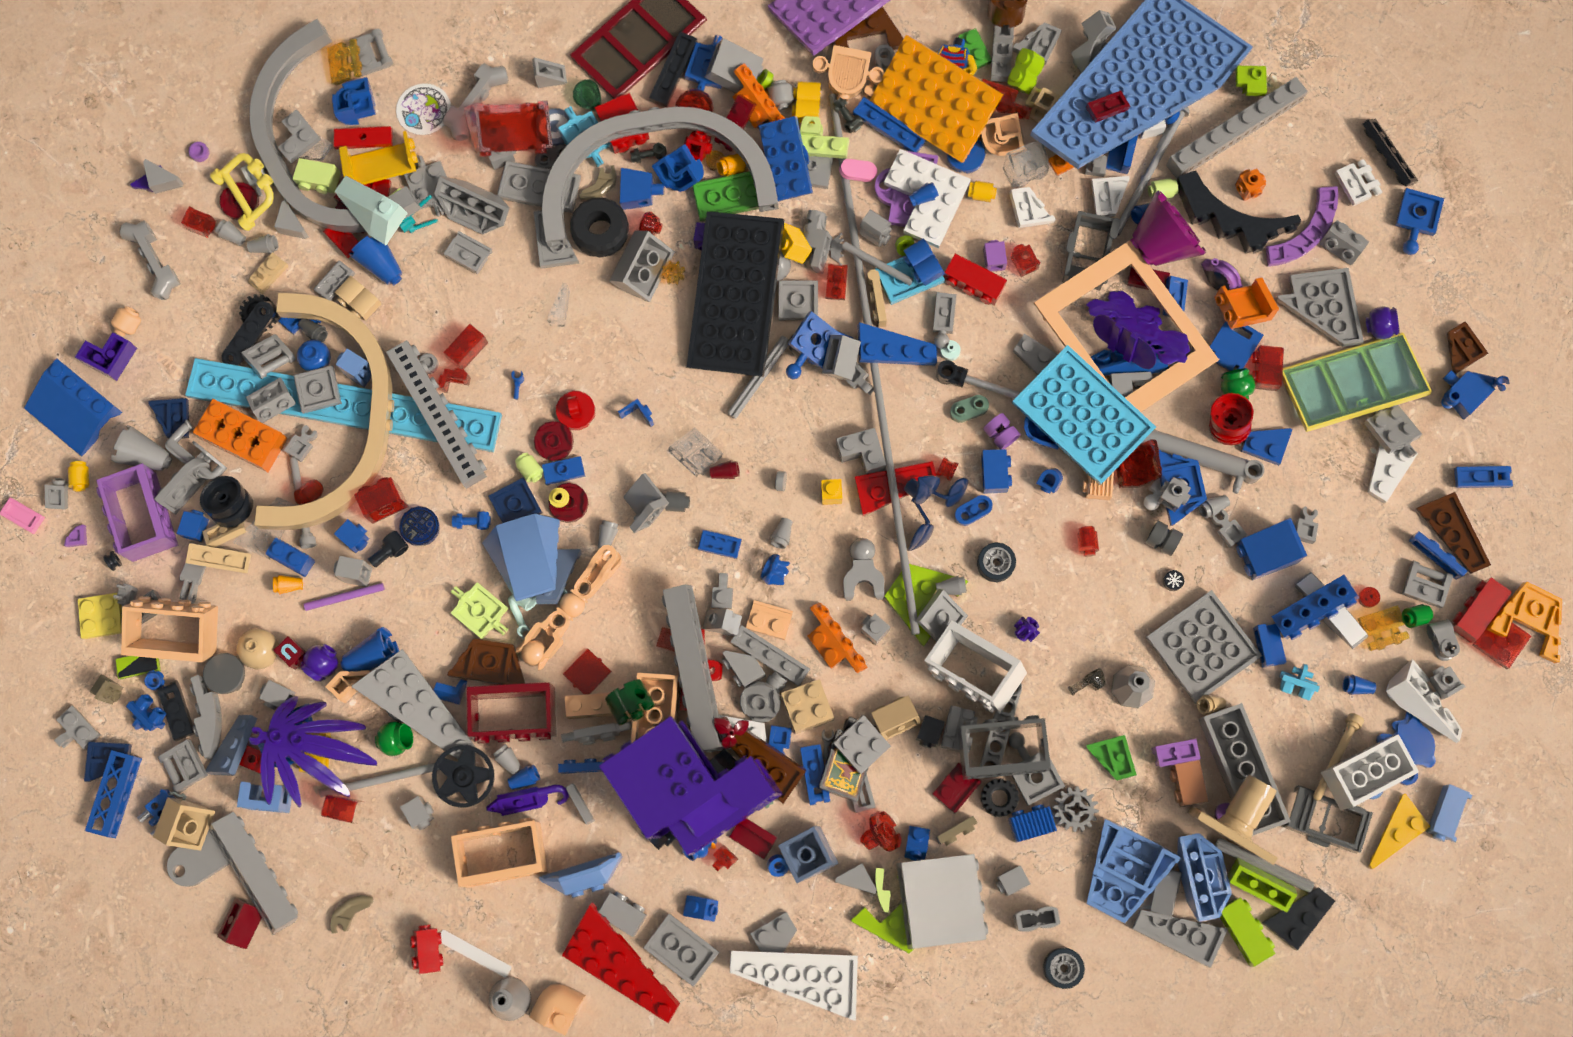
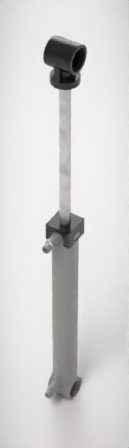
(1166, 442)

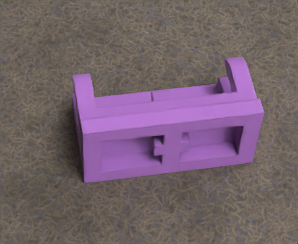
(1176, 753)

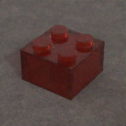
(381, 500)

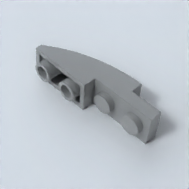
(209, 725)

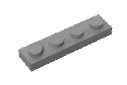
(770, 655)

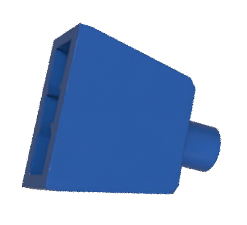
(638, 189)

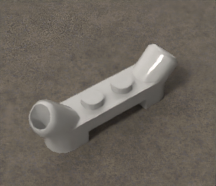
(486, 79)
(165, 276)

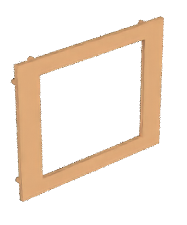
(1097, 274)

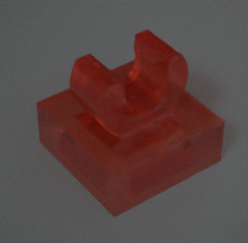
(724, 858)

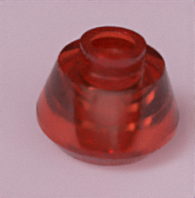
(651, 223)

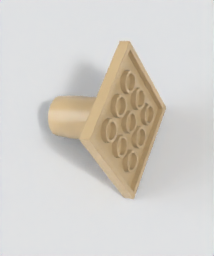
(1243, 815)

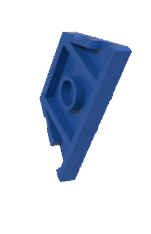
(1188, 470)

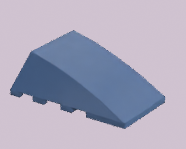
(525, 554)
(1126, 870)

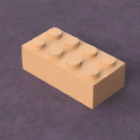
(664, 693)

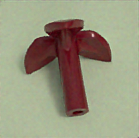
(724, 726)

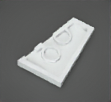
(1388, 472)

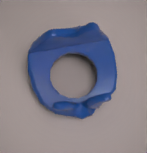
(774, 570)

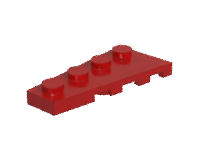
(874, 487)

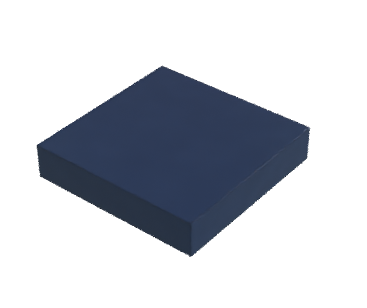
(514, 501)

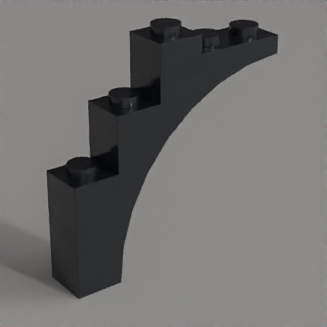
(1227, 222)

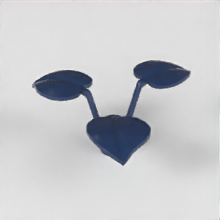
(920, 491)

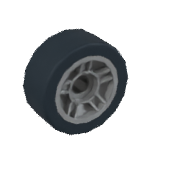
(1004, 555)
(1074, 972)

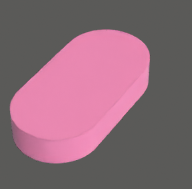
(858, 170)

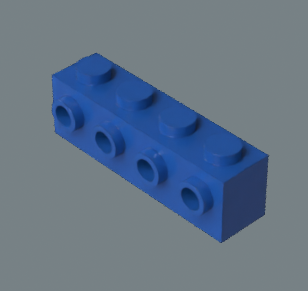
(1315, 607)

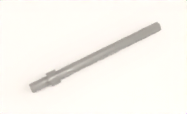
(381, 779)

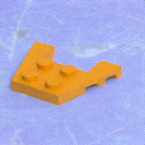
(1535, 610)

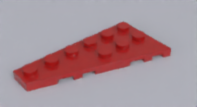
(613, 961)

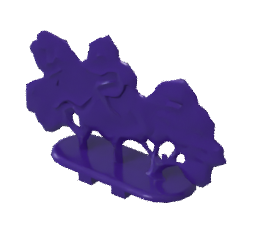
(1133, 329)

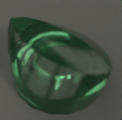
(587, 94)

